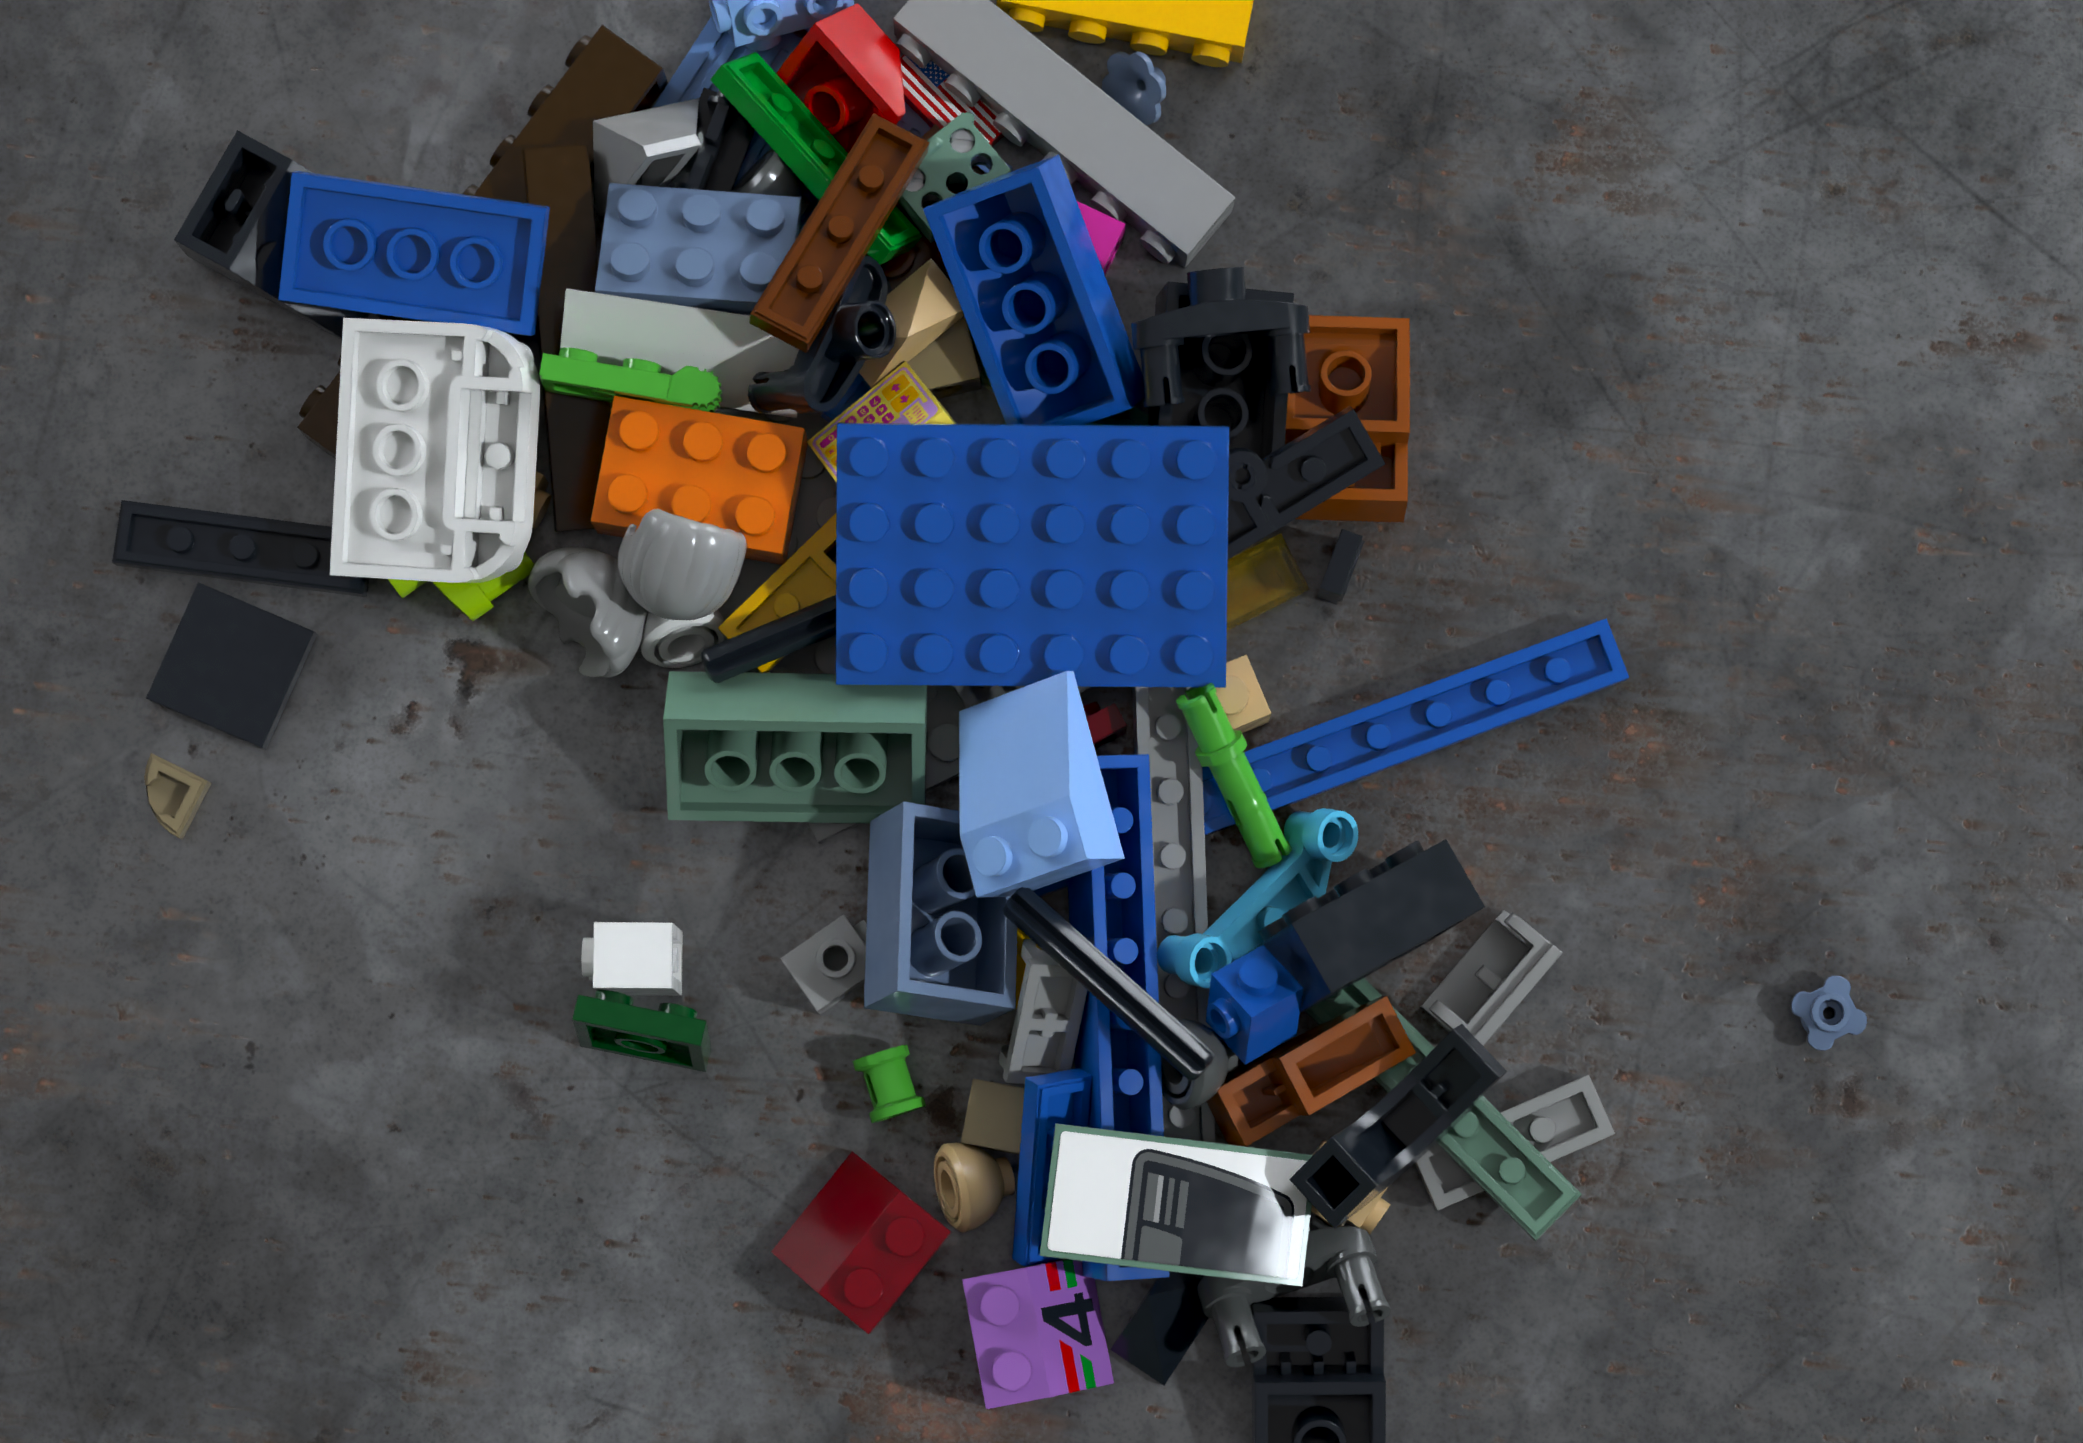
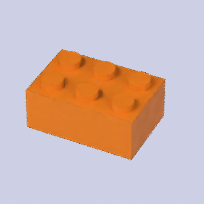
(701, 468)

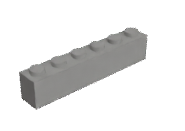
(1065, 114)

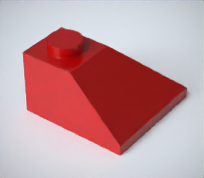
(846, 74)

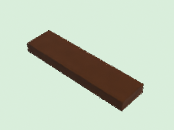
(839, 233)

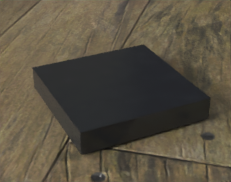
(231, 666)

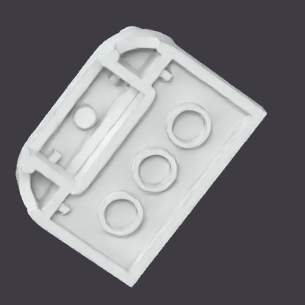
(433, 451)

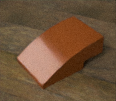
(1367, 368)

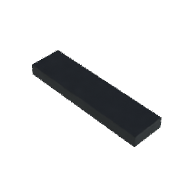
(229, 548)

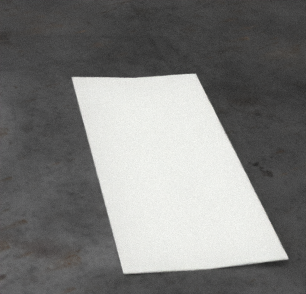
(676, 338)

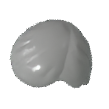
(680, 565)
(591, 607)

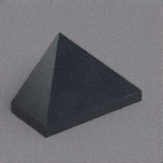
(1163, 1326)

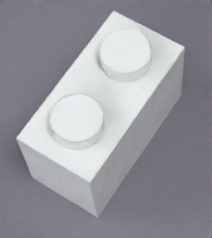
(634, 958)

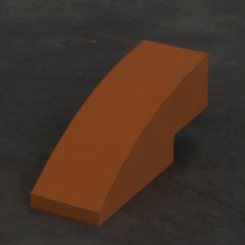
(1309, 1071)

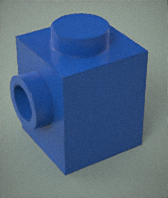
(1254, 1004)

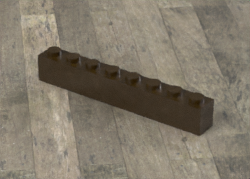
(602, 81)

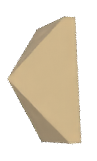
(922, 311)

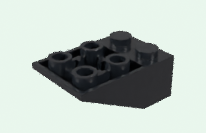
(242, 226)

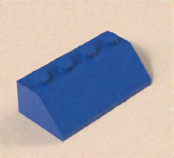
(1037, 298)

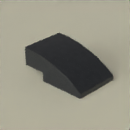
(1317, 1374)

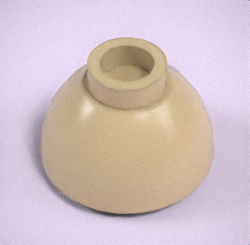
(970, 1184)

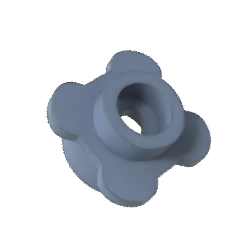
(1810, 1010)

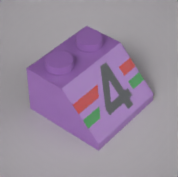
(1037, 1333)

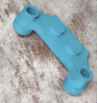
(1315, 842)

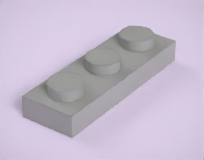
(1552, 1123)

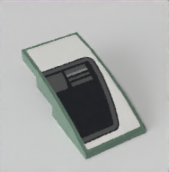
(1175, 1205)

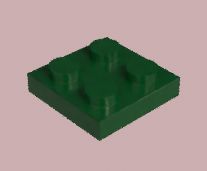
(660, 1036)

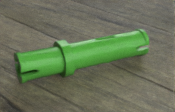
(1224, 754)

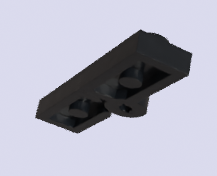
(1295, 477)

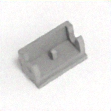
(1492, 977)
(1044, 1020)

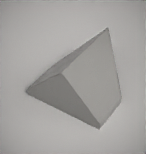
(643, 147)

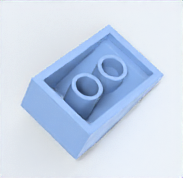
(1032, 790)

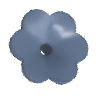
(1136, 85)

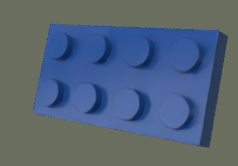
(413, 252)

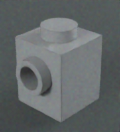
(830, 963)

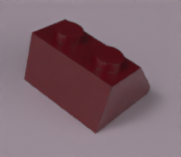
(861, 1243)

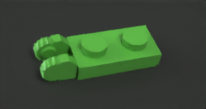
(580, 375)

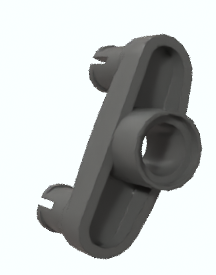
(1330, 1253)

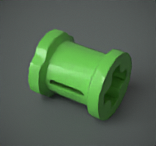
(889, 1083)

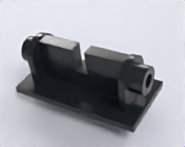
(724, 144)

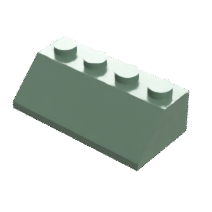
(791, 748)

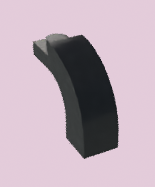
(1399, 1128)

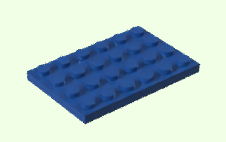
(1031, 554)

